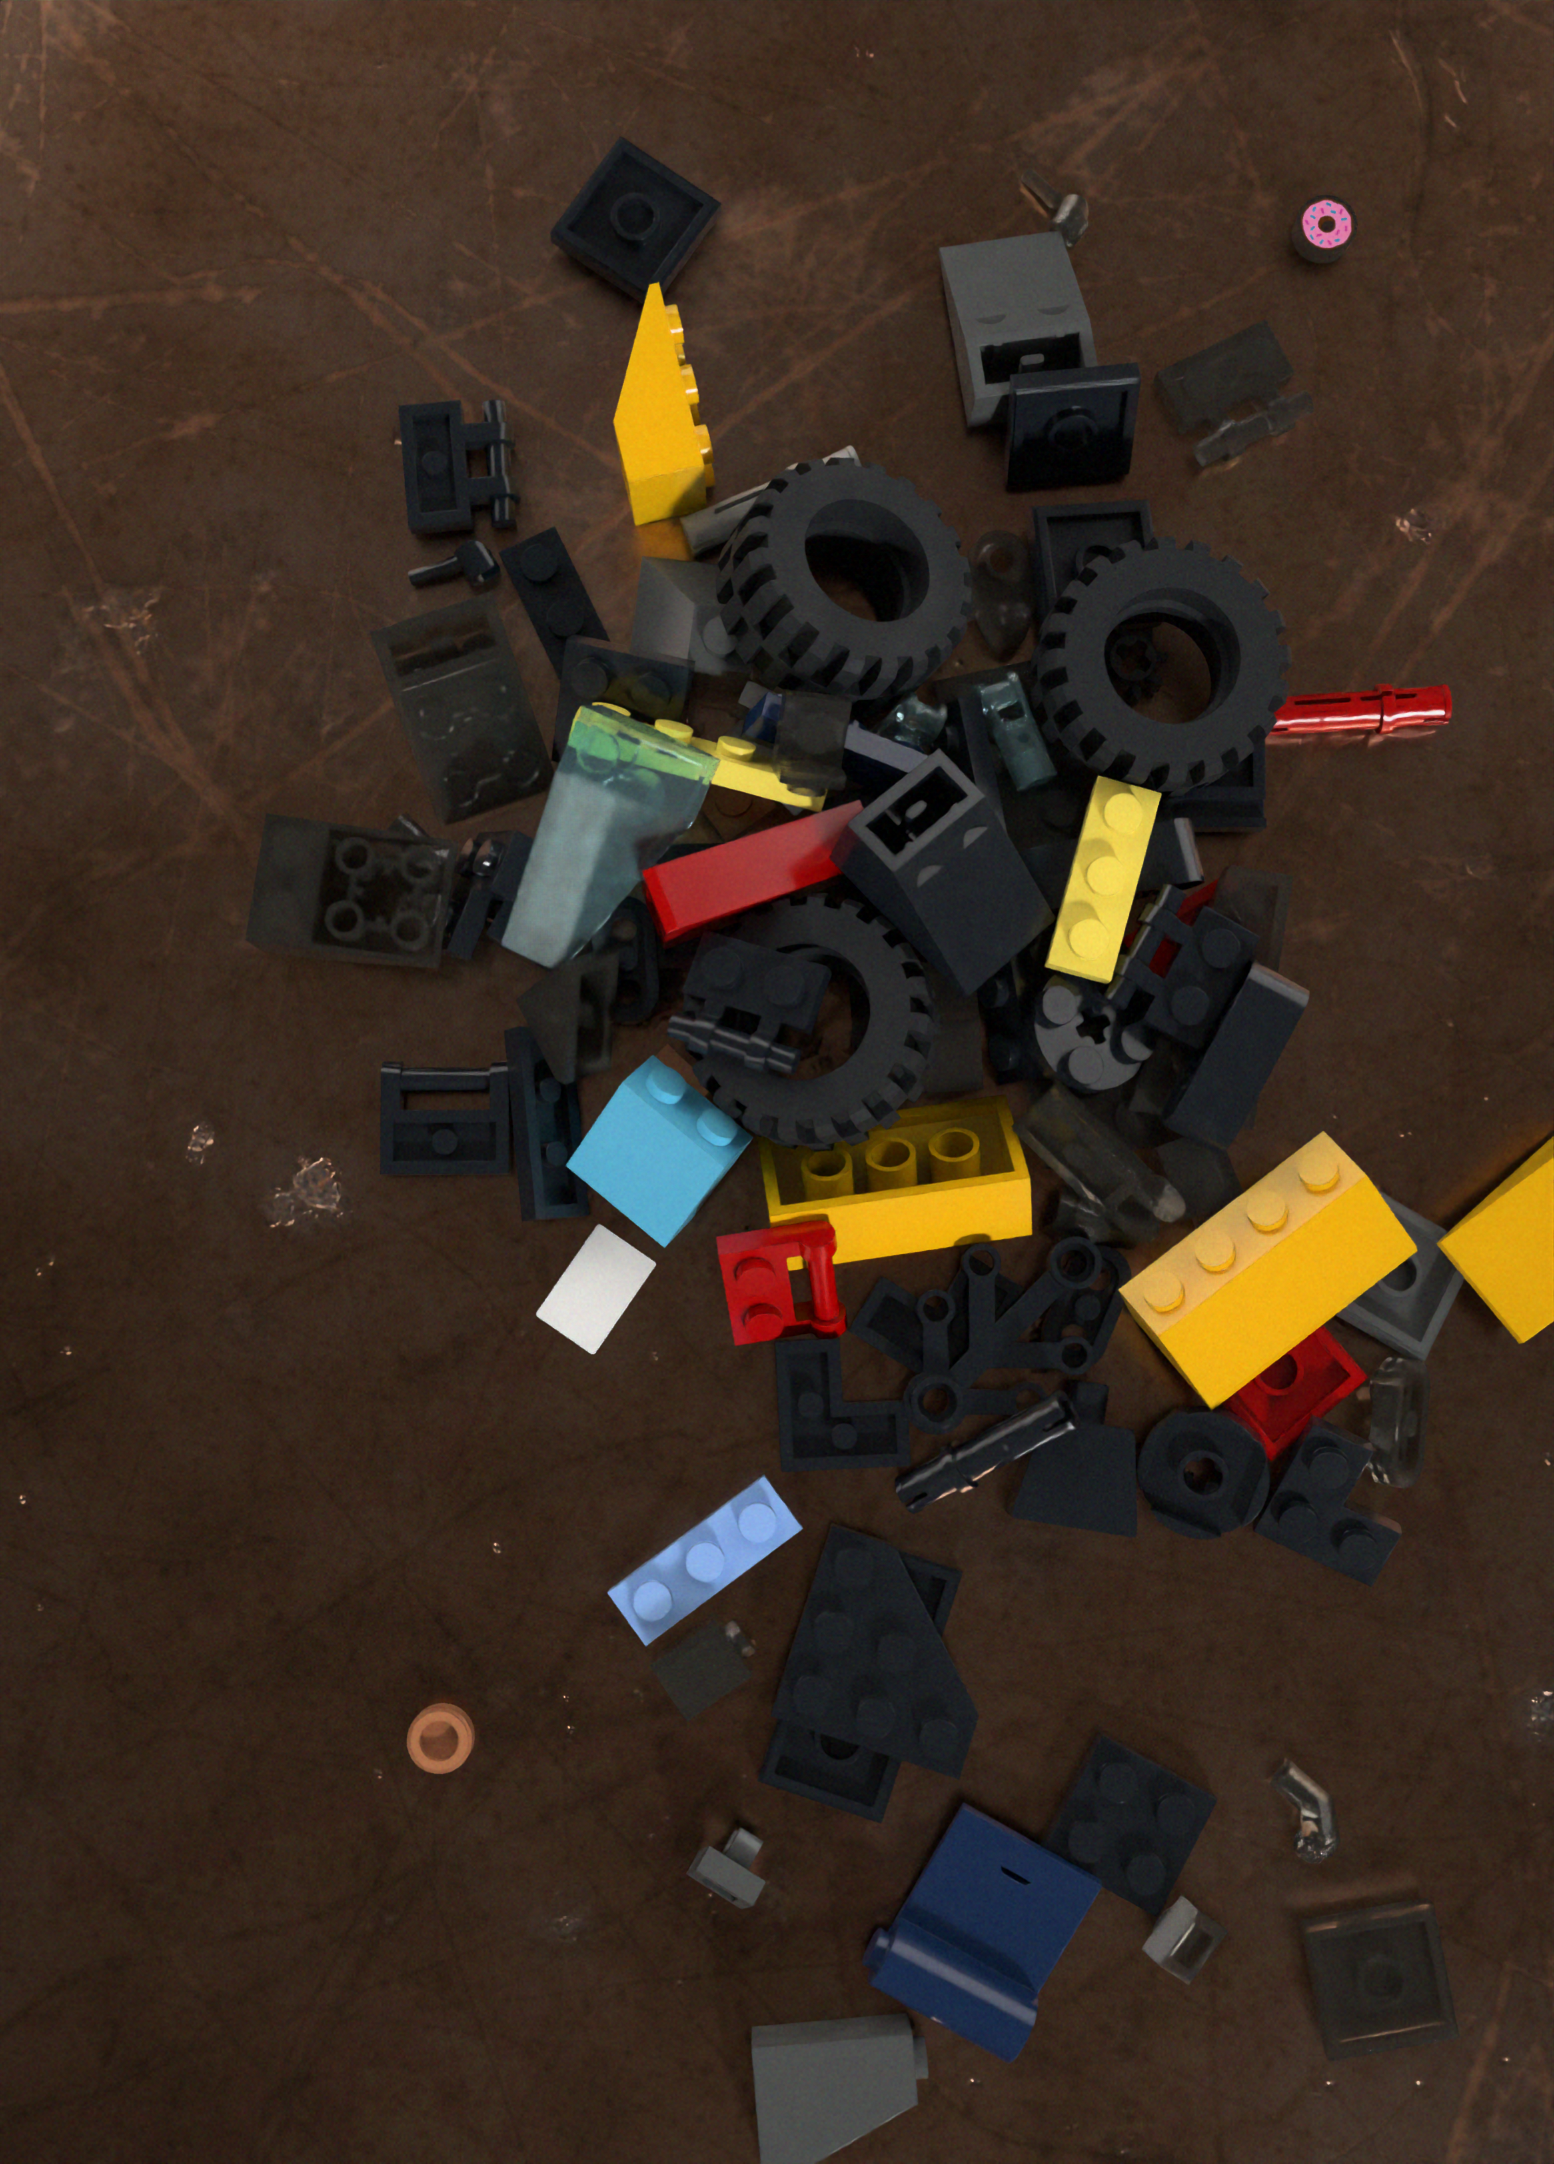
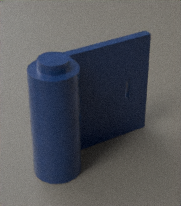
(979, 1938)

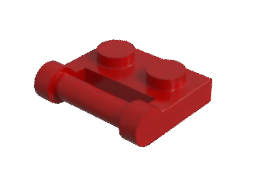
(760, 1287)

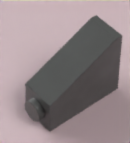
(831, 2082)

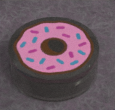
(1324, 229)

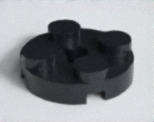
(1079, 1061)
(1222, 1504)

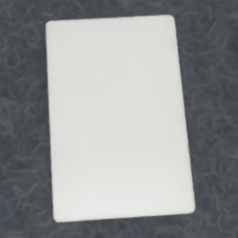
(595, 1289)

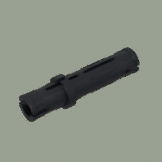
(964, 1463)

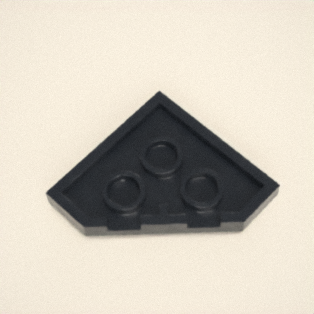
(873, 1661)

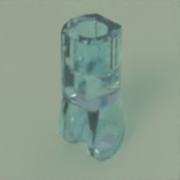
(912, 721)
(1019, 739)

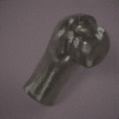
(1317, 1809)

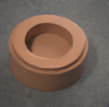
(440, 1738)

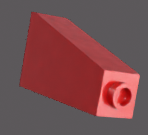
(731, 878)

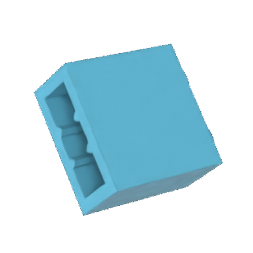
(658, 1150)

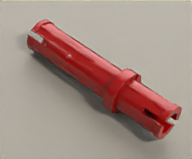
(1367, 709)

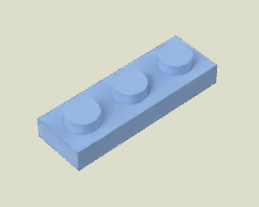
(705, 1560)

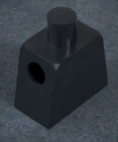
(1083, 1475)

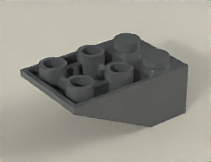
(1011, 314)

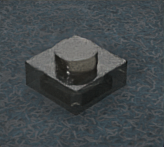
(1184, 1939)

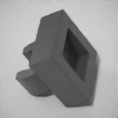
(728, 1871)

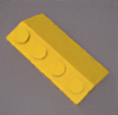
(921, 1185)
(1268, 1270)

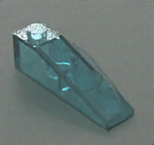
(607, 818)

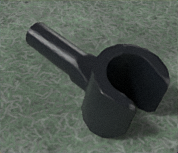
(470, 557)

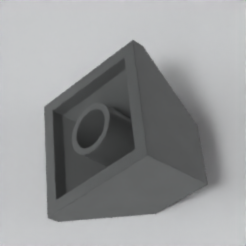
(682, 619)

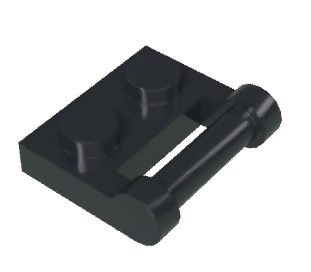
(445, 1139)

